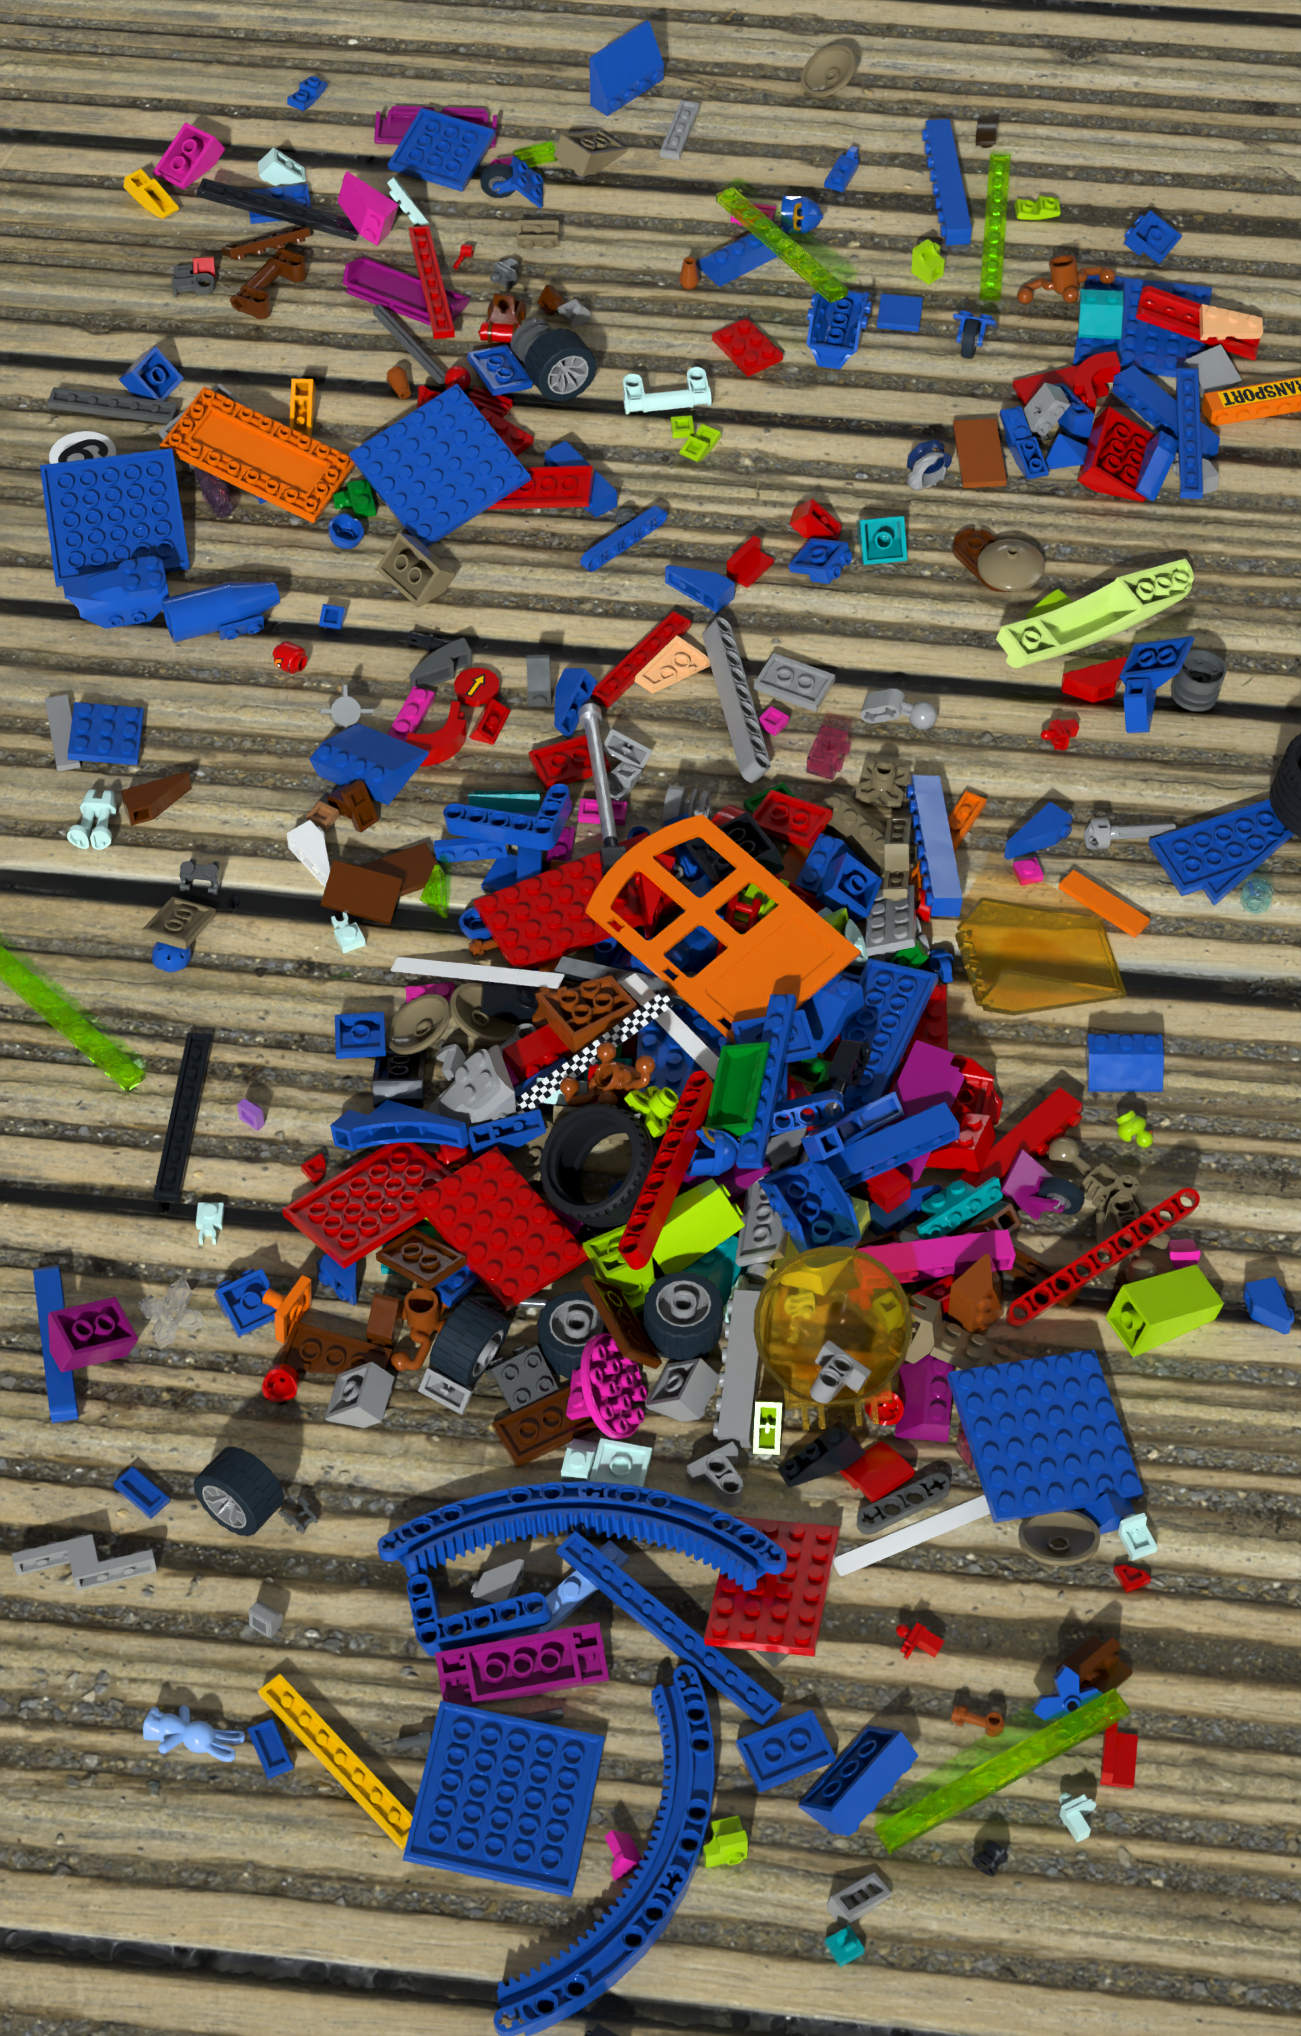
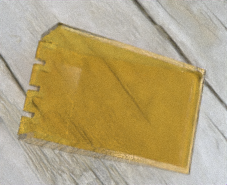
(1035, 958)

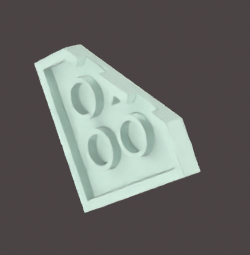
(407, 204)

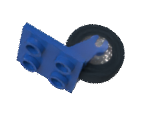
(503, 180)
(969, 331)

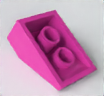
(188, 156)
(367, 209)

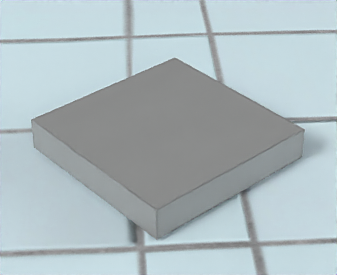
(1214, 370)

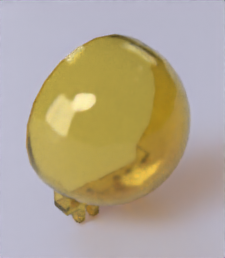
(840, 1299)

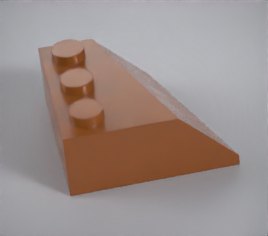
(586, 1011)
(977, 1297)

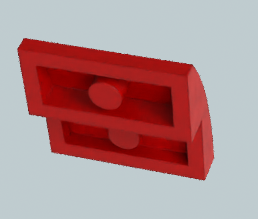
(878, 1471)

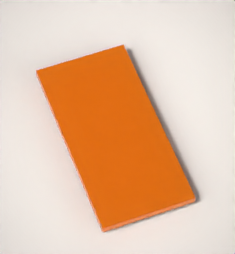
(258, 454)

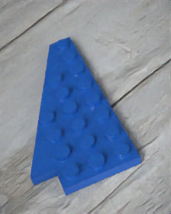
(1220, 850)
(891, 1011)

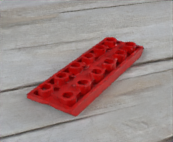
(1183, 318)

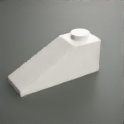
(309, 847)

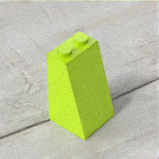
(696, 1226)
(1162, 1308)

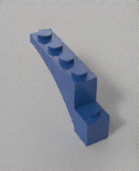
(396, 1124)
(839, 1134)

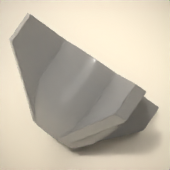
(345, 710)

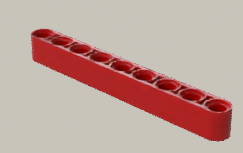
(666, 1172)
(1111, 1248)

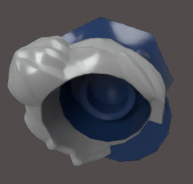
(928, 464)

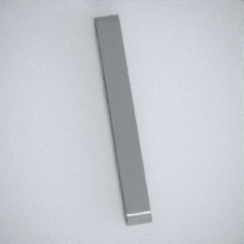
(736, 700)

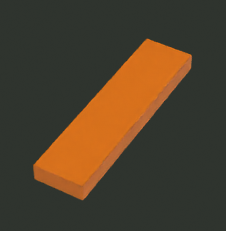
(1104, 903)

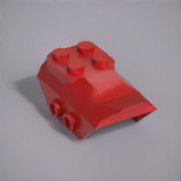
(976, 1092)

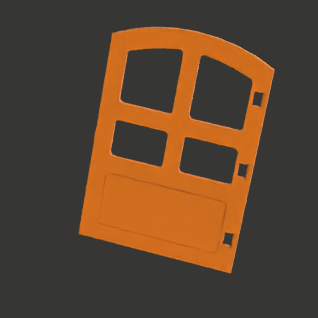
(781, 954)

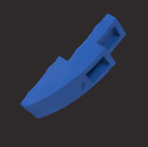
(1022, 444)

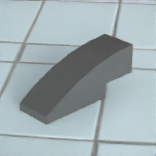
(441, 664)

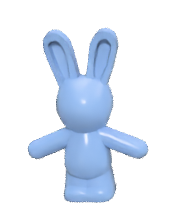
(196, 1736)

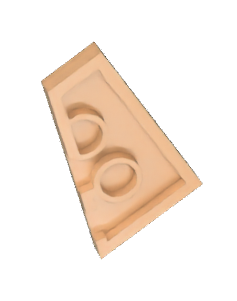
(1225, 323)
(671, 665)

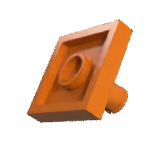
(289, 1308)

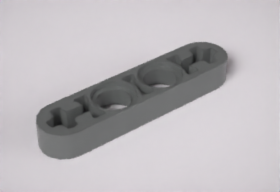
(901, 1500)

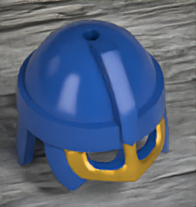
(799, 214)
(717, 1157)

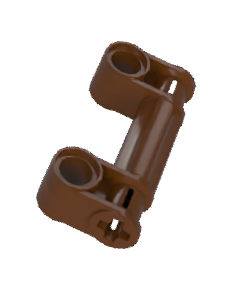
(253, 298)

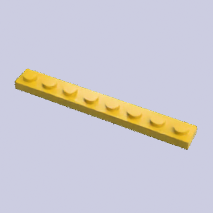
(338, 1759)

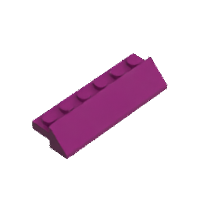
(522, 1666)

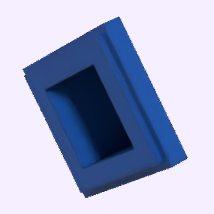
(332, 616)

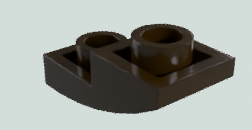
(987, 131)

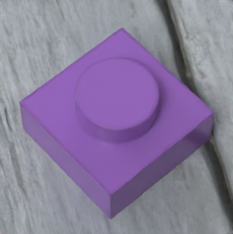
(251, 1114)

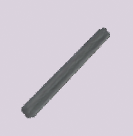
(409, 344)

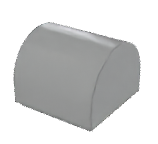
(264, 1619)

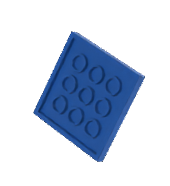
(441, 149)

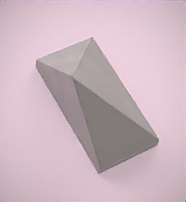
(626, 749)
(445, 1390)

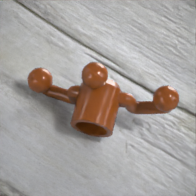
(1065, 279)
(610, 1079)
(420, 1324)

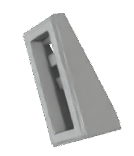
(842, 1908)

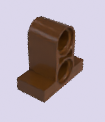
(354, 804)

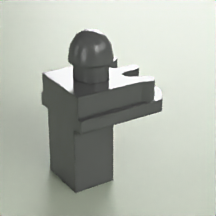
(505, 273)

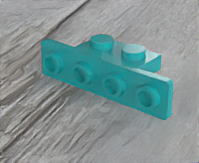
(956, 1206)

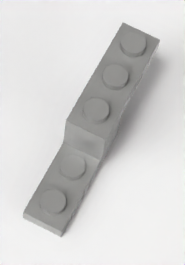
(84, 1562)

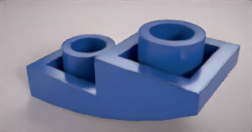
(308, 93)

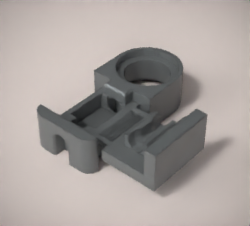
(185, 282)

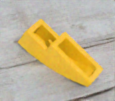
(149, 194)

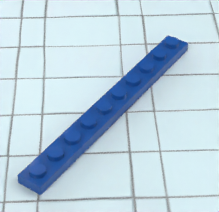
(669, 1629)

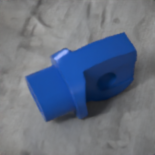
(941, 962)

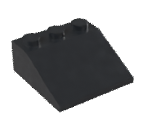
(749, 837)

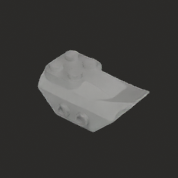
(479, 1092)

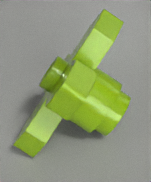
(655, 1106)

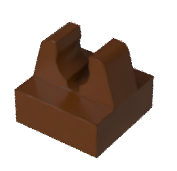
(550, 300)

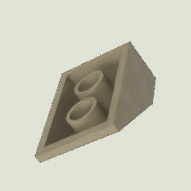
(588, 151)

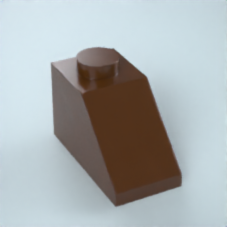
(384, 1321)

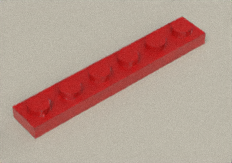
(624, 674)

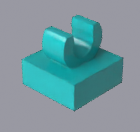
(844, 1946)

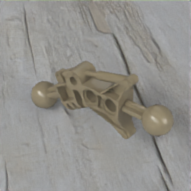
(1121, 1191)

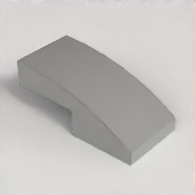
(623, 780)

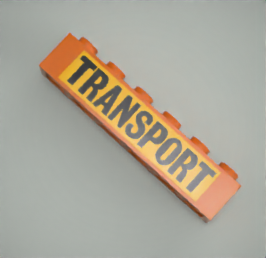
(1252, 402)

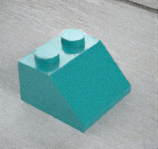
(1100, 314)
(882, 540)

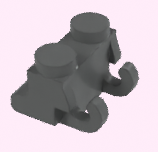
(190, 870)

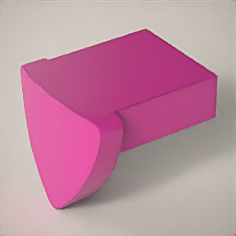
(1183, 1253)
(624, 1852)

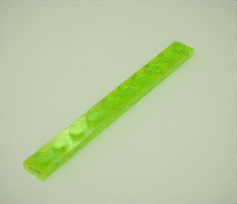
(994, 228)
(782, 245)
(69, 1022)
(1001, 1771)

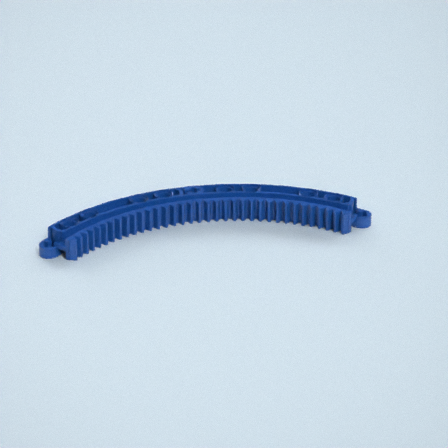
(588, 1508)
(605, 1953)

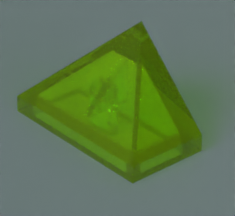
(435, 892)

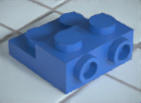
(1151, 237)
(821, 560)
(360, 1035)
(243, 1301)

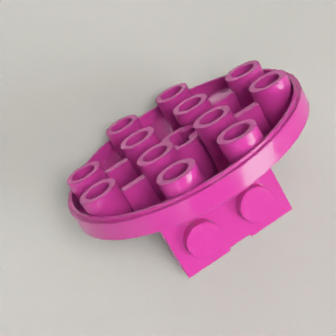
(607, 1388)

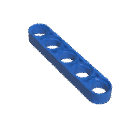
(623, 538)

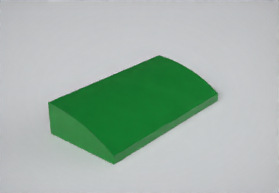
(737, 1088)

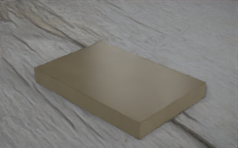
(178, 923)

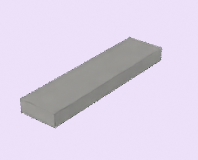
(680, 130)
(60, 727)

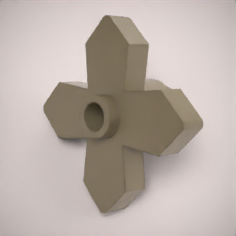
(884, 782)

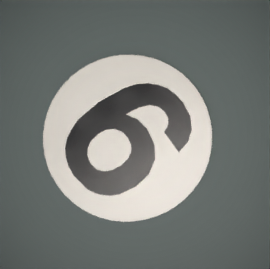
(81, 446)

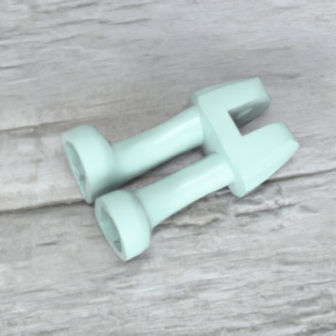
(94, 807)

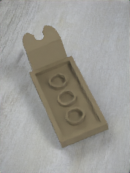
(950, 1341)

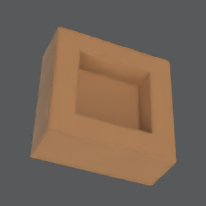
(323, 815)

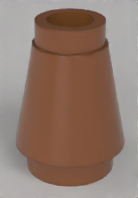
(689, 274)
(399, 382)

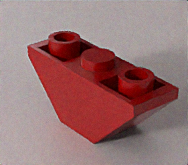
(1095, 681)

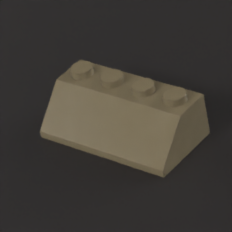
(858, 830)

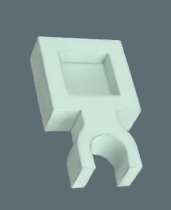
(348, 936)
(209, 1219)

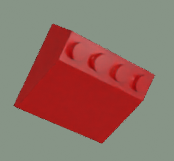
(1115, 456)

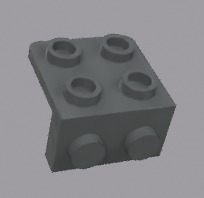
(522, 1377)

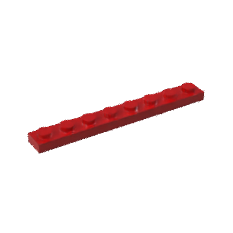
(431, 282)

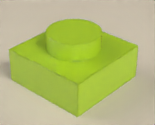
(682, 426)

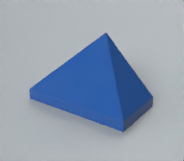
(1065, 453)

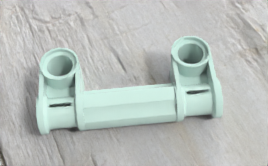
(696, 394)

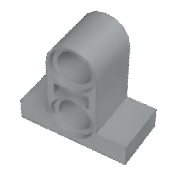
(836, 1372)
(720, 1481)

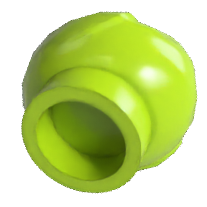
(1132, 1124)

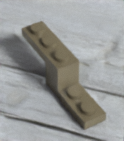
(897, 858)

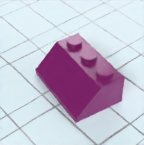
(89, 1334)
(925, 1400)

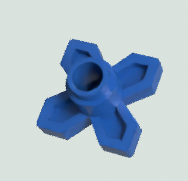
(1064, 1697)

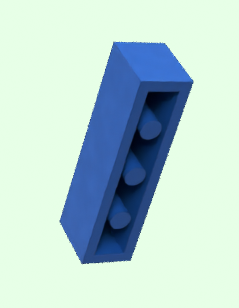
(602, 495)

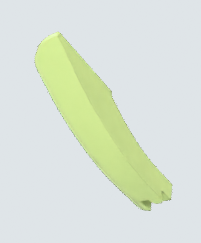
(1098, 615)

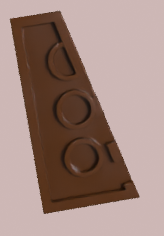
(327, 1352)

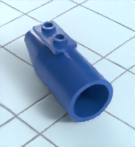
(225, 608)

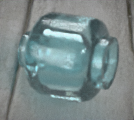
(1256, 896)

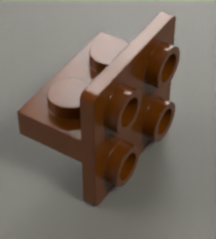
(1098, 1665)

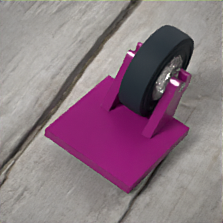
(1038, 1190)

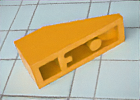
(302, 405)

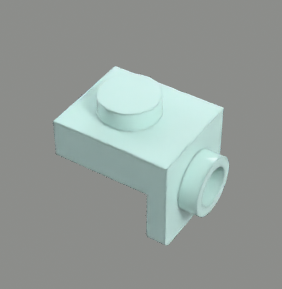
(1136, 1536)

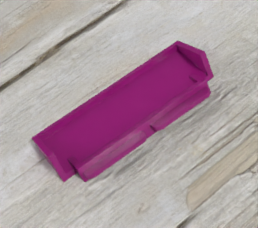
(401, 117)
(394, 290)
(925, 1082)

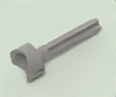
(1104, 833)

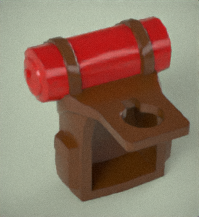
(504, 318)

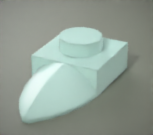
(854, 935)

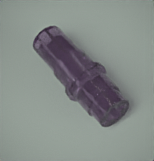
(214, 492)

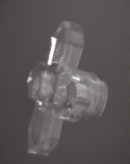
(171, 1312)

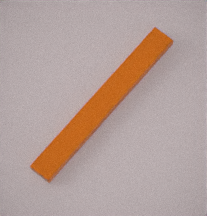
(960, 822)

